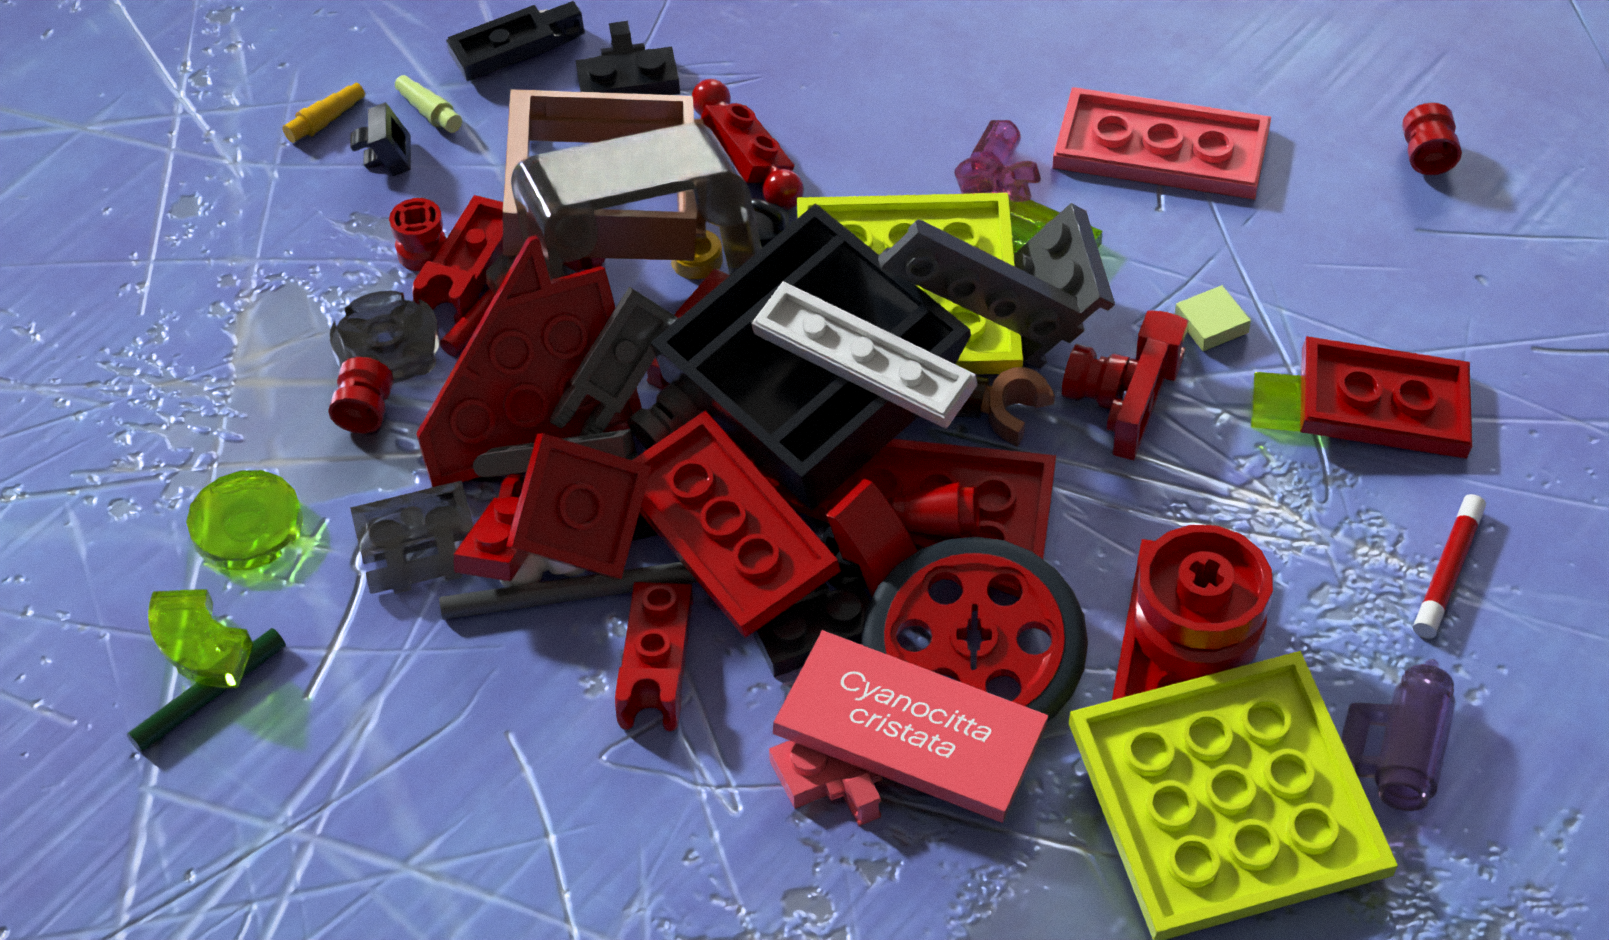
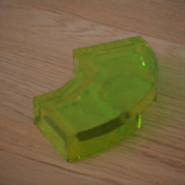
(195, 641)

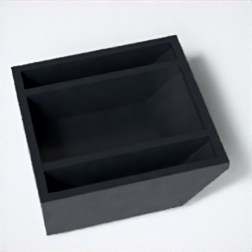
(776, 405)

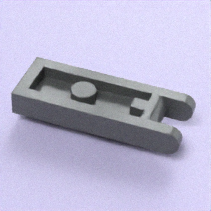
(516, 457)

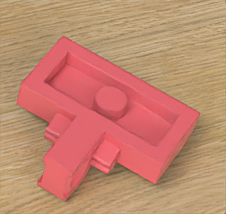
(813, 775)

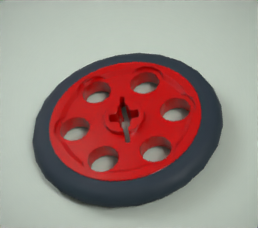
(975, 565)

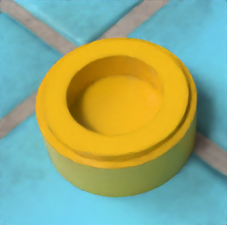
(707, 257)

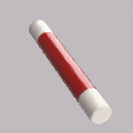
(1449, 566)

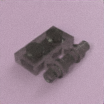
(409, 525)

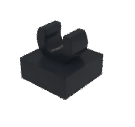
(386, 141)

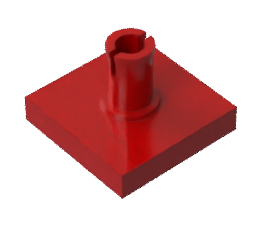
(578, 506)

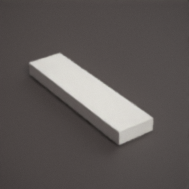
(865, 354)

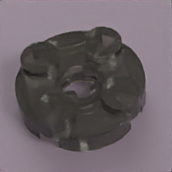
(408, 323)

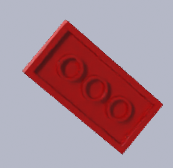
(731, 525)

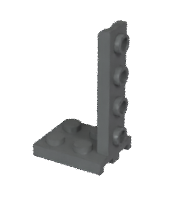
(1042, 297)

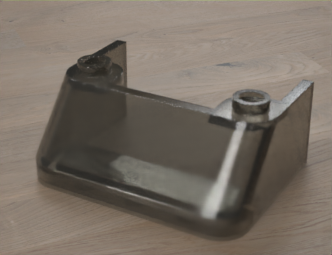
(563, 187)

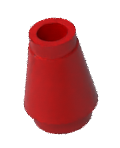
(940, 510)

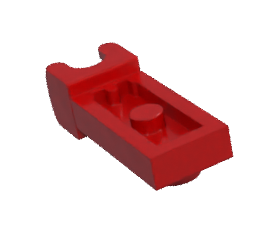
(463, 259)
(1157, 358)
(654, 653)

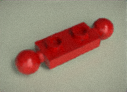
(748, 143)

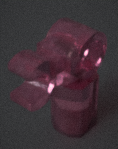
(987, 167)

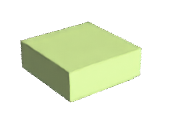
(1213, 318)

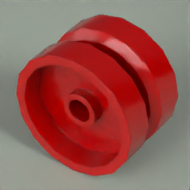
(1202, 600)

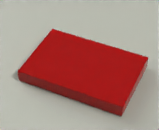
(1386, 397)

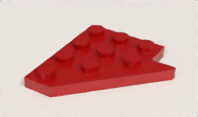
(519, 367)

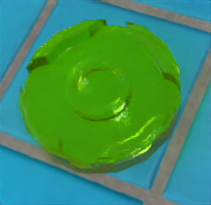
(244, 519)

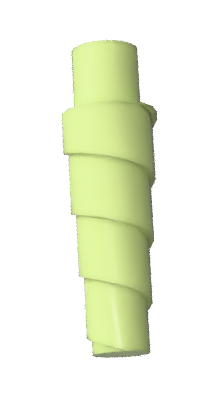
(431, 106)

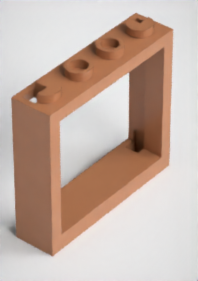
(597, 118)

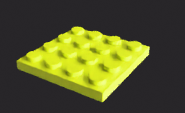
(973, 218)
(1230, 796)

